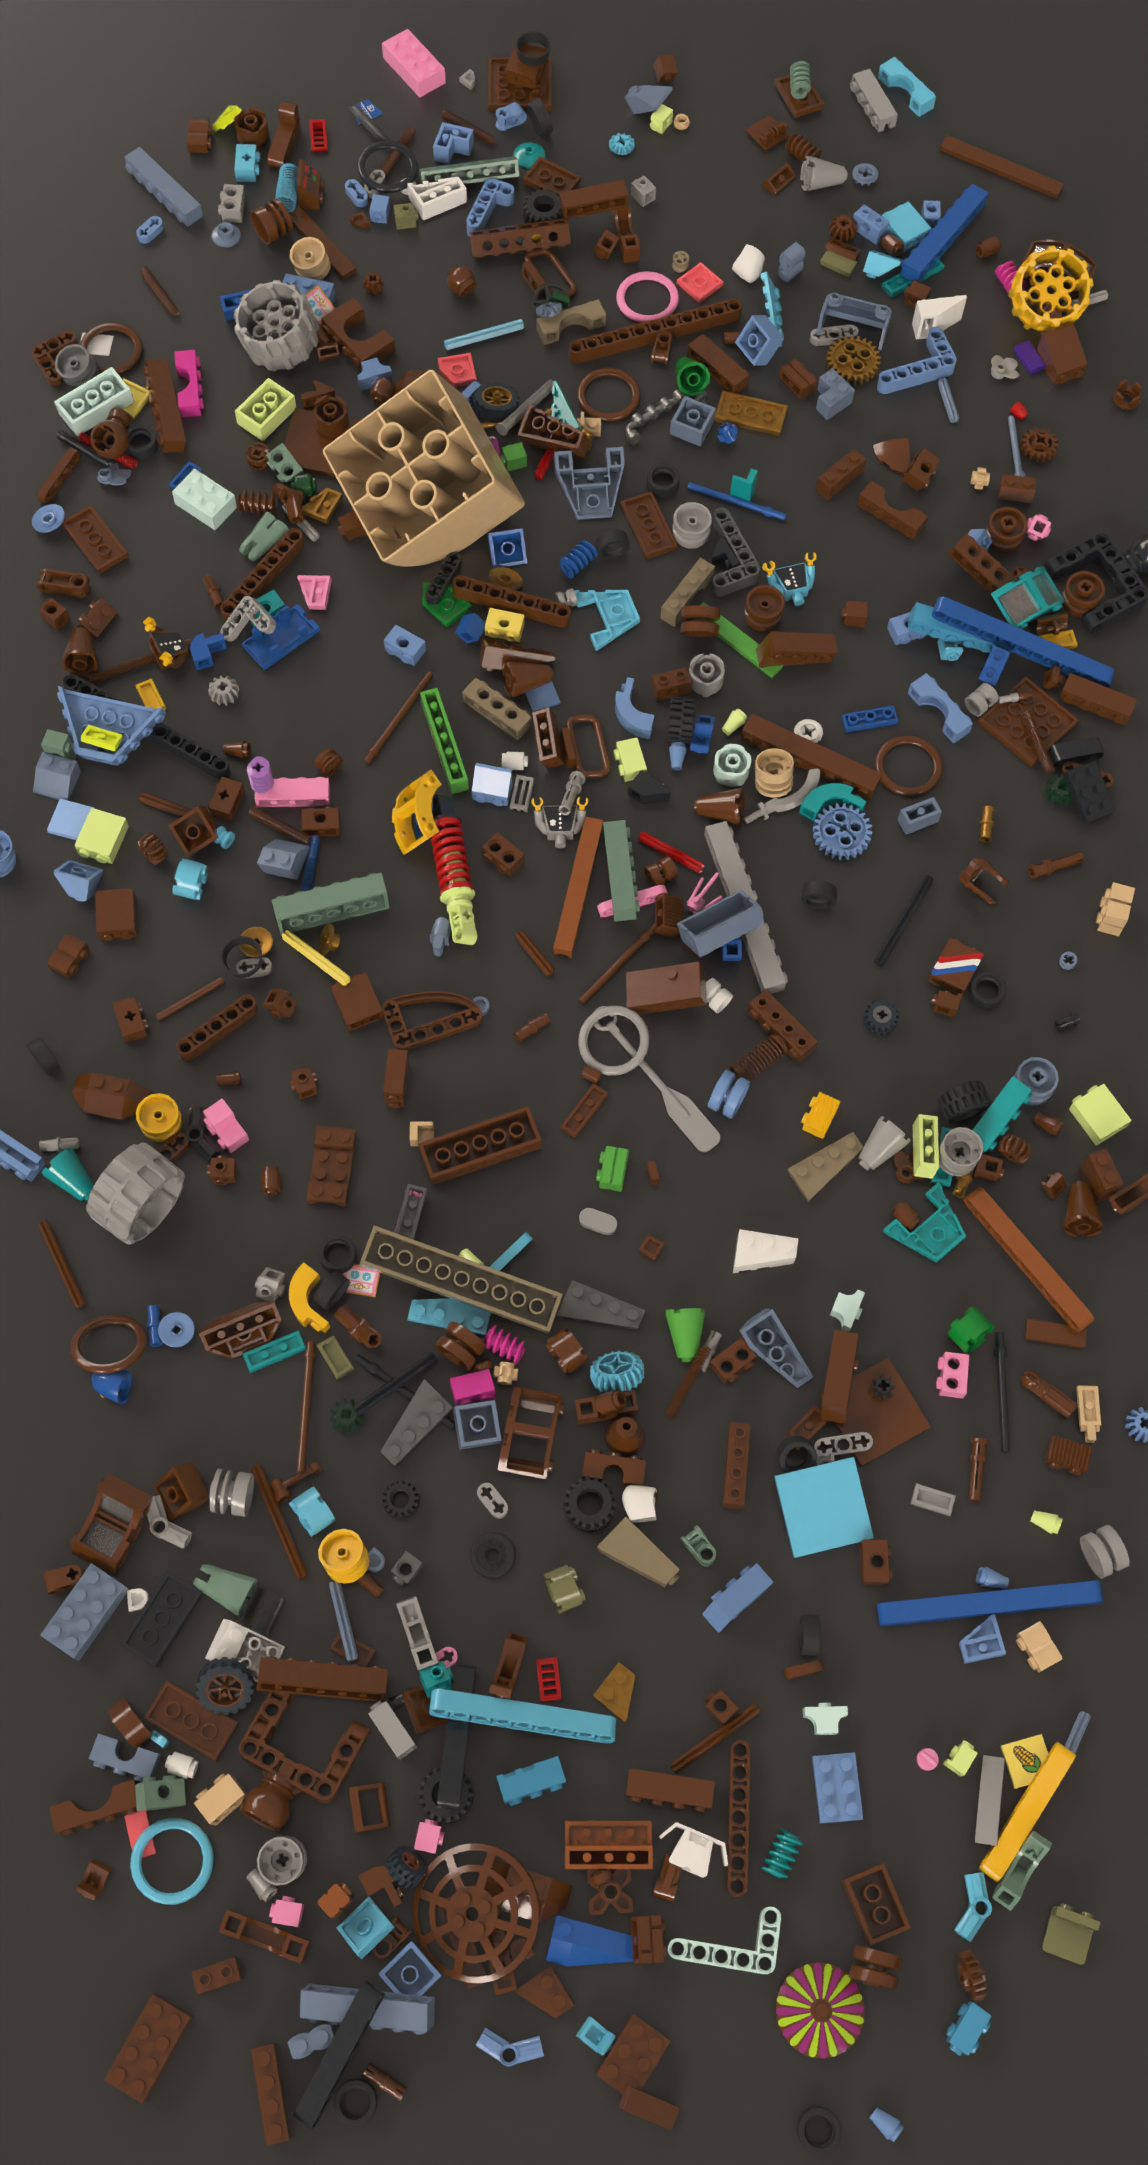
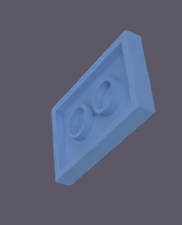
(837, 1788)

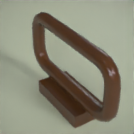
(536, 280)
(570, 748)

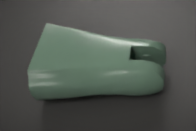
(263, 537)
(227, 1588)

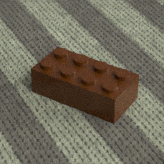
(149, 2048)

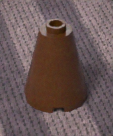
(80, 654)
(525, 677)
(722, 806)
(1082, 1212)
(625, 1436)

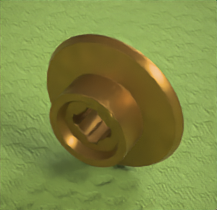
(259, 935)
(328, 940)

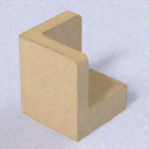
(421, 1132)

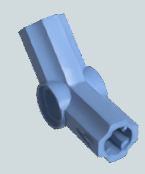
(524, 2050)

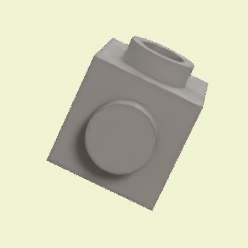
(643, 191)

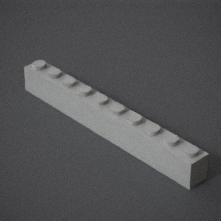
(734, 878)

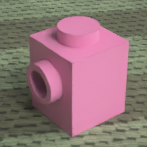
(429, 1836)
(287, 1912)

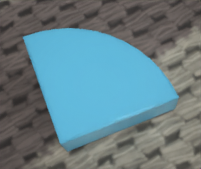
(159, 1739)

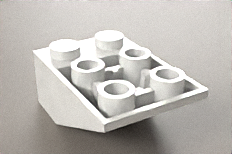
(937, 313)
(243, 1644)

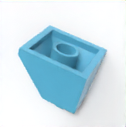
(880, 263)

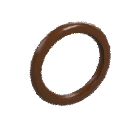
(121, 328)
(608, 417)
(909, 739)
(112, 1367)

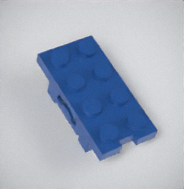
(290, 632)

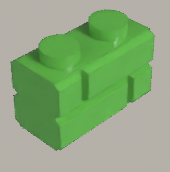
(613, 1168)

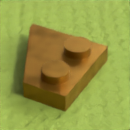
(323, 505)
(617, 1691)

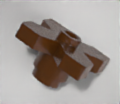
(618, 1898)

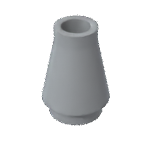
(263, 1889)

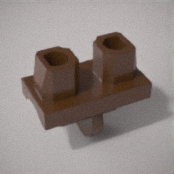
(1051, 624)

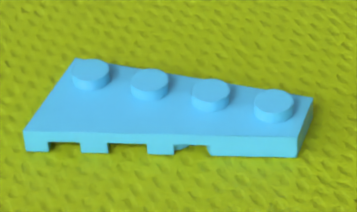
(773, 305)
(443, 1311)

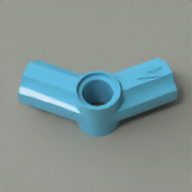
(971, 1920)

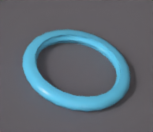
(136, 1858)

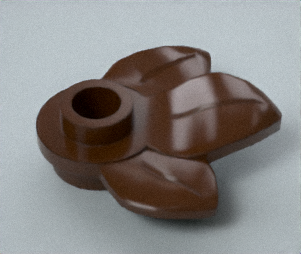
(904, 1163)

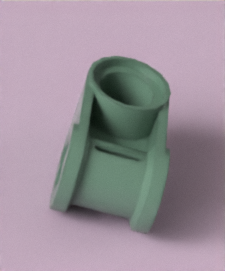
(699, 1545)

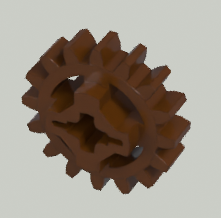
(1039, 444)
(971, 1975)

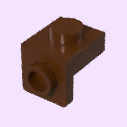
(94, 1880)

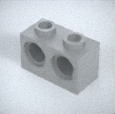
(232, 203)

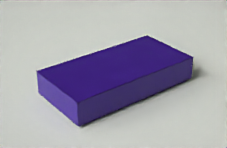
(1029, 357)

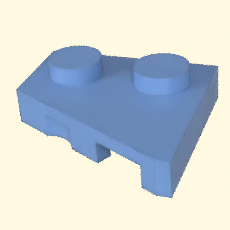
(983, 1642)

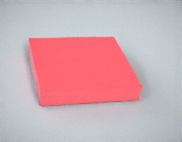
(699, 282)
(458, 369)

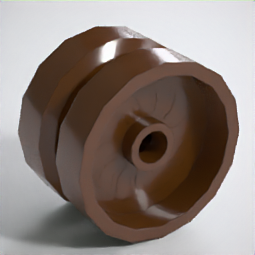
(1006, 529)
(1082, 593)
(764, 608)
(700, 621)
(460, 1345)
(875, 1967)

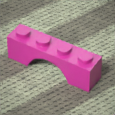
(189, 399)

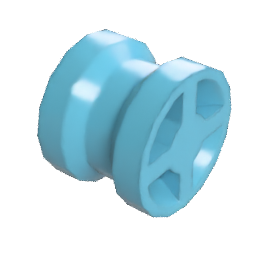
(225, 838)

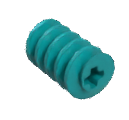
(782, 1854)

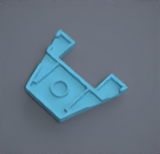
(615, 610)

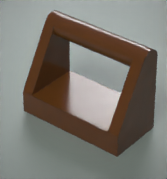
(357, 1807)

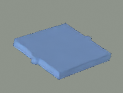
(543, 697)

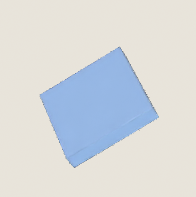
(68, 819)

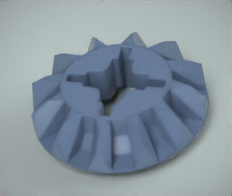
(859, 171)
(549, 309)

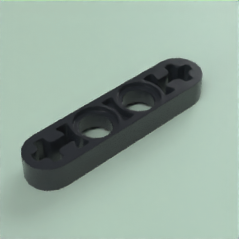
(447, 579)

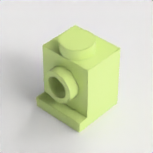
(661, 119)
(961, 1758)

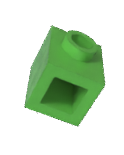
(514, 456)

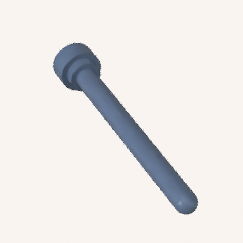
(1015, 447)

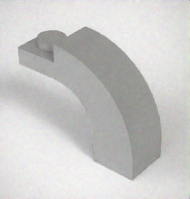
(417, 1633)

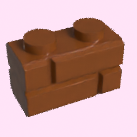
(337, 1898)

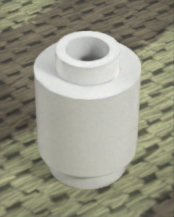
(514, 760)
(181, 1765)

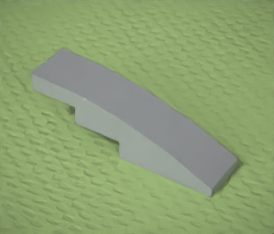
(989, 1800)

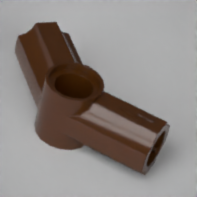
(292, 499)
(358, 1327)

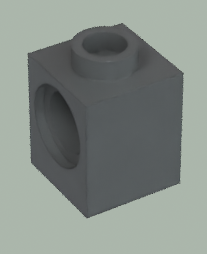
(406, 1559)

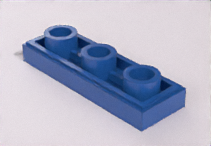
(869, 719)

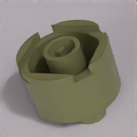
(564, 1588)

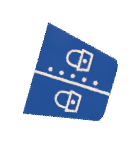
(369, 109)

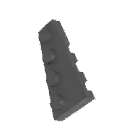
(597, 1307)
(419, 1418)

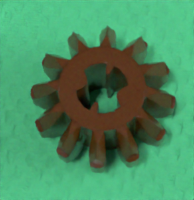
(843, 228)
(153, 848)
(1014, 1148)

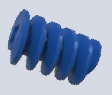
(577, 557)

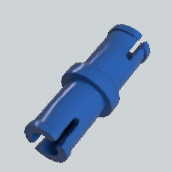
(153, 1324)

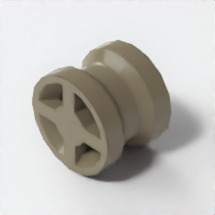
(680, 261)

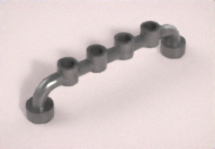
(652, 413)

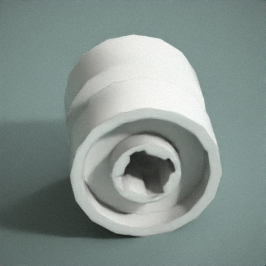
(717, 997)

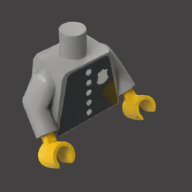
(559, 826)

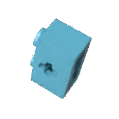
(246, 163)

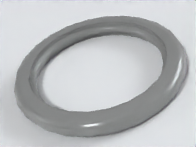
(613, 1010)

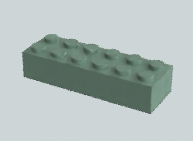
(331, 903)

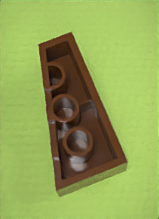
(550, 433)
(796, 649)

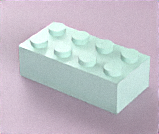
(93, 401)

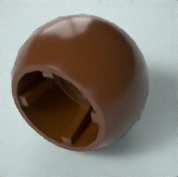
(103, 435)

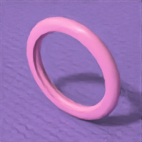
(647, 275)

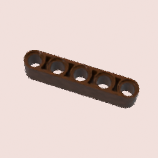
(220, 1019)

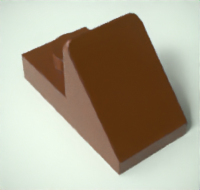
(309, 398)

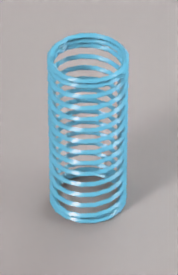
(286, 180)

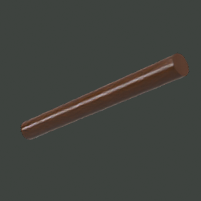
(189, 999)

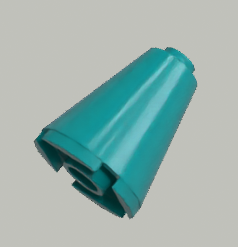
(69, 1174)

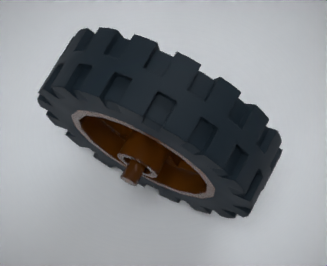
(225, 1701)

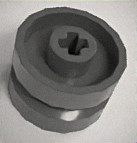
(76, 365)

